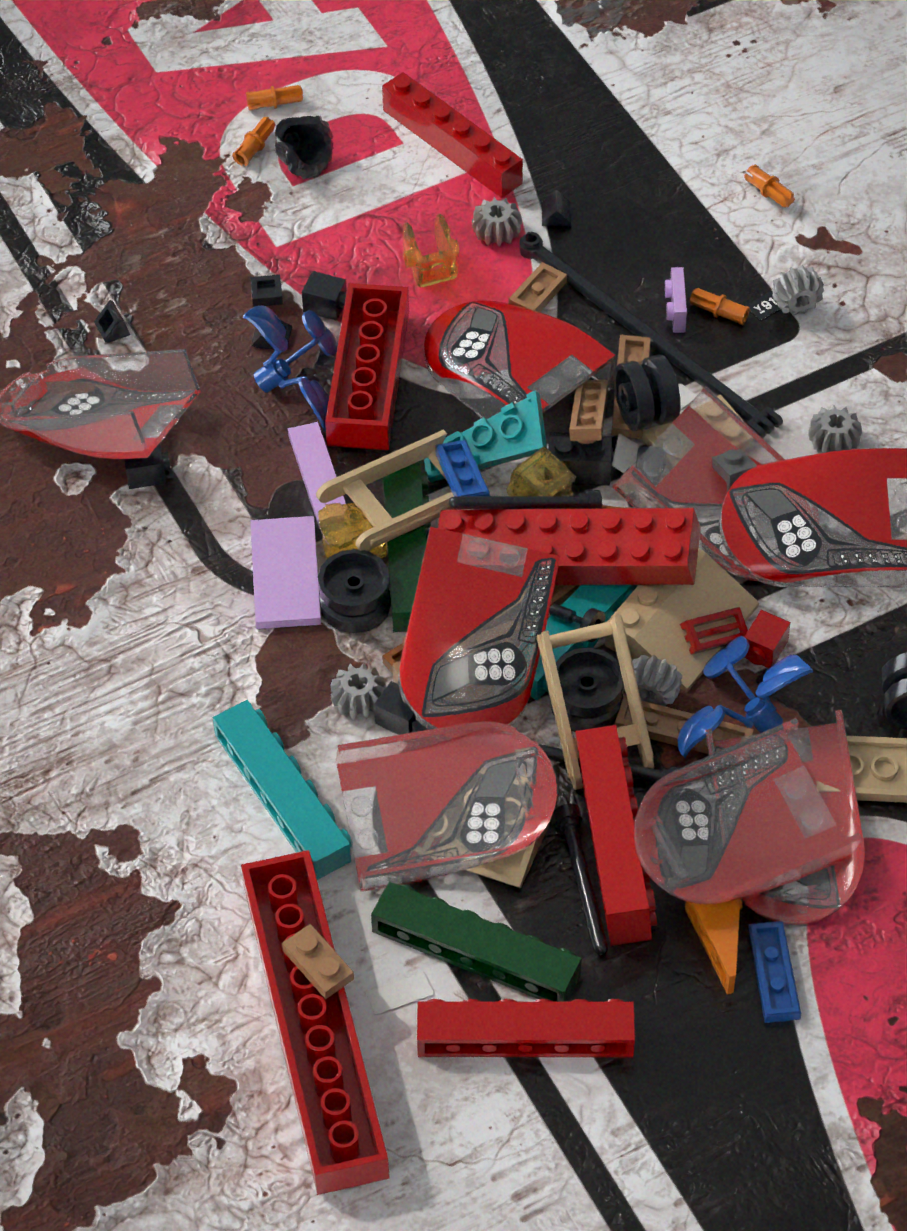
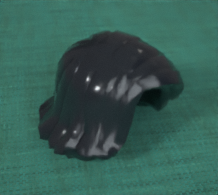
(304, 145)

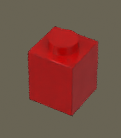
(767, 639)

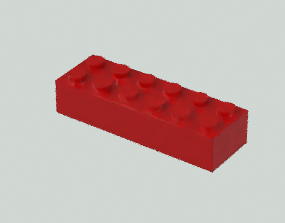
(367, 366)
(612, 815)

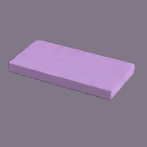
(285, 572)

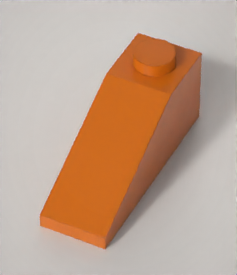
(718, 931)

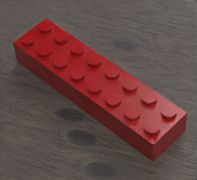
(595, 544)

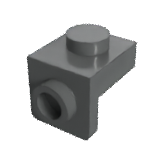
(732, 465)

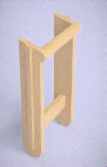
(384, 526)
(634, 733)

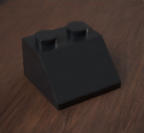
(586, 461)

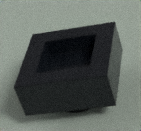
(266, 290)

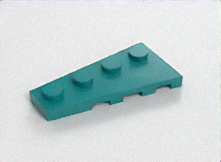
(502, 438)

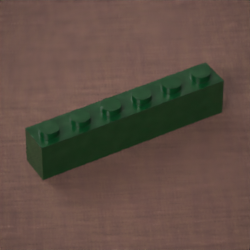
(405, 553)
(475, 943)

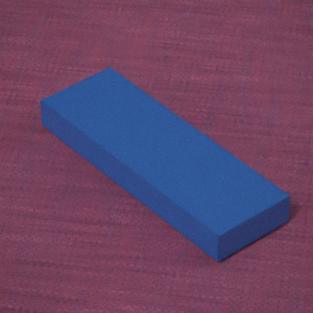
(461, 469)
(774, 972)

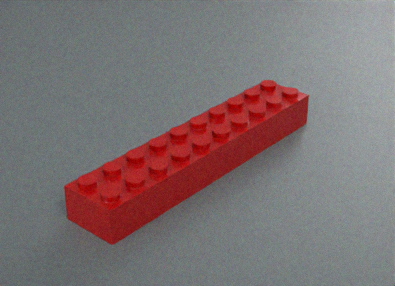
(314, 1032)

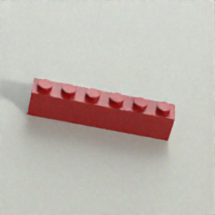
(452, 135)
(525, 1028)

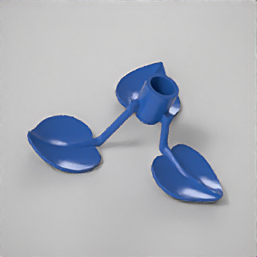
(276, 372)
(759, 711)

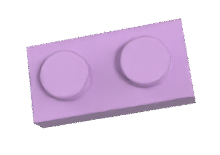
(676, 309)

